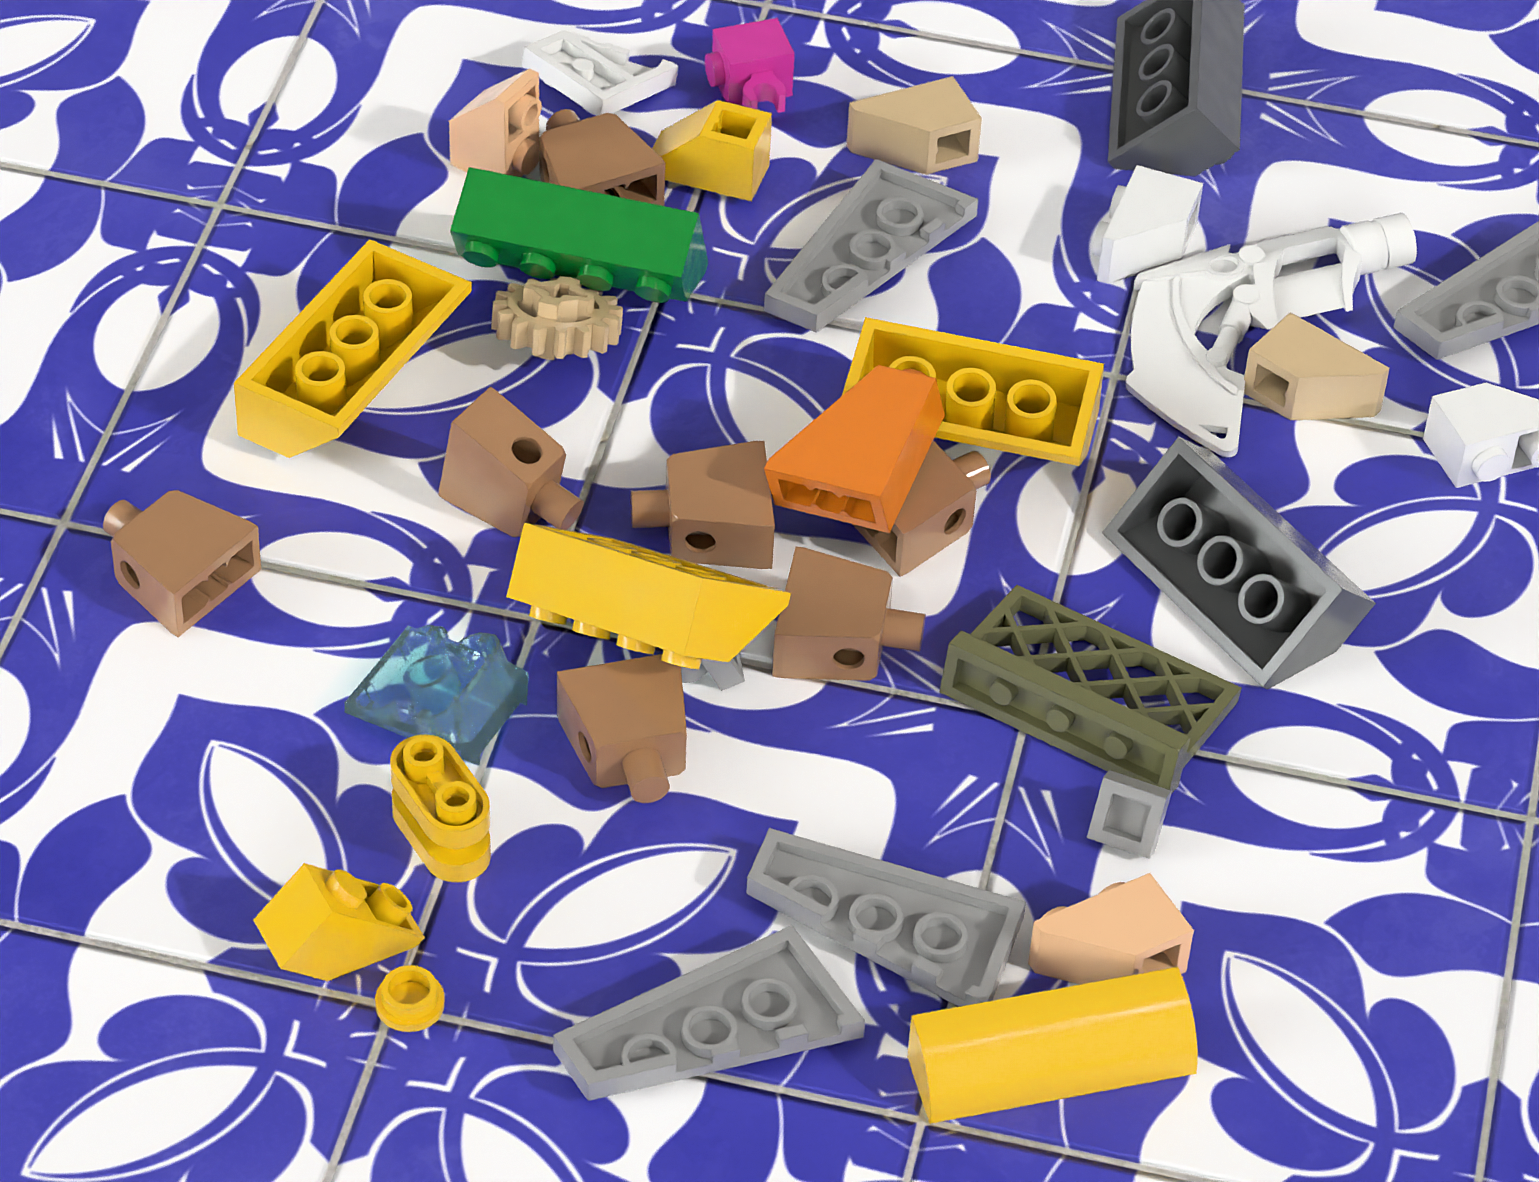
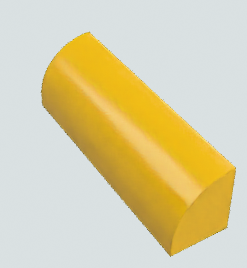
(1053, 1044)

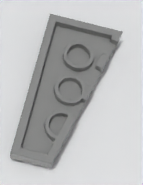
(866, 241)
(1478, 302)
(904, 919)
(721, 1016)

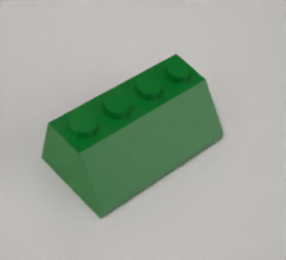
(579, 236)

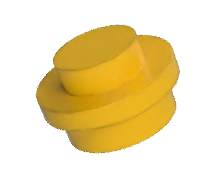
(409, 999)

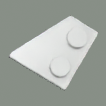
(595, 72)

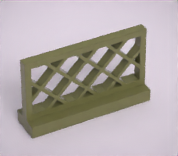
(1079, 712)

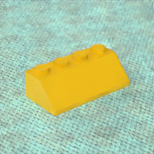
(343, 349)
(993, 390)
(639, 596)

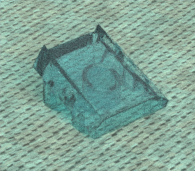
(442, 689)

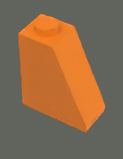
(861, 450)

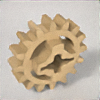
(556, 318)

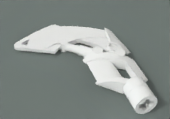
(1192, 384)

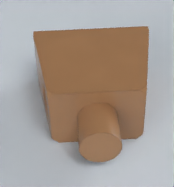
(600, 157)
(505, 468)
(713, 506)
(935, 510)
(181, 556)
(839, 620)
(626, 723)

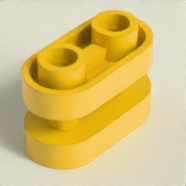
(440, 808)

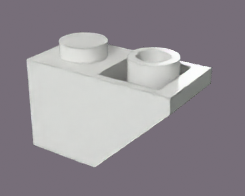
(1147, 224)
(1483, 433)

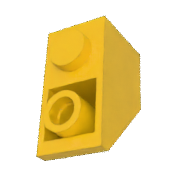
(718, 149)
(335, 923)

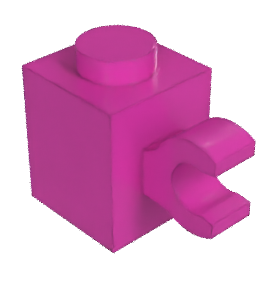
(752, 64)

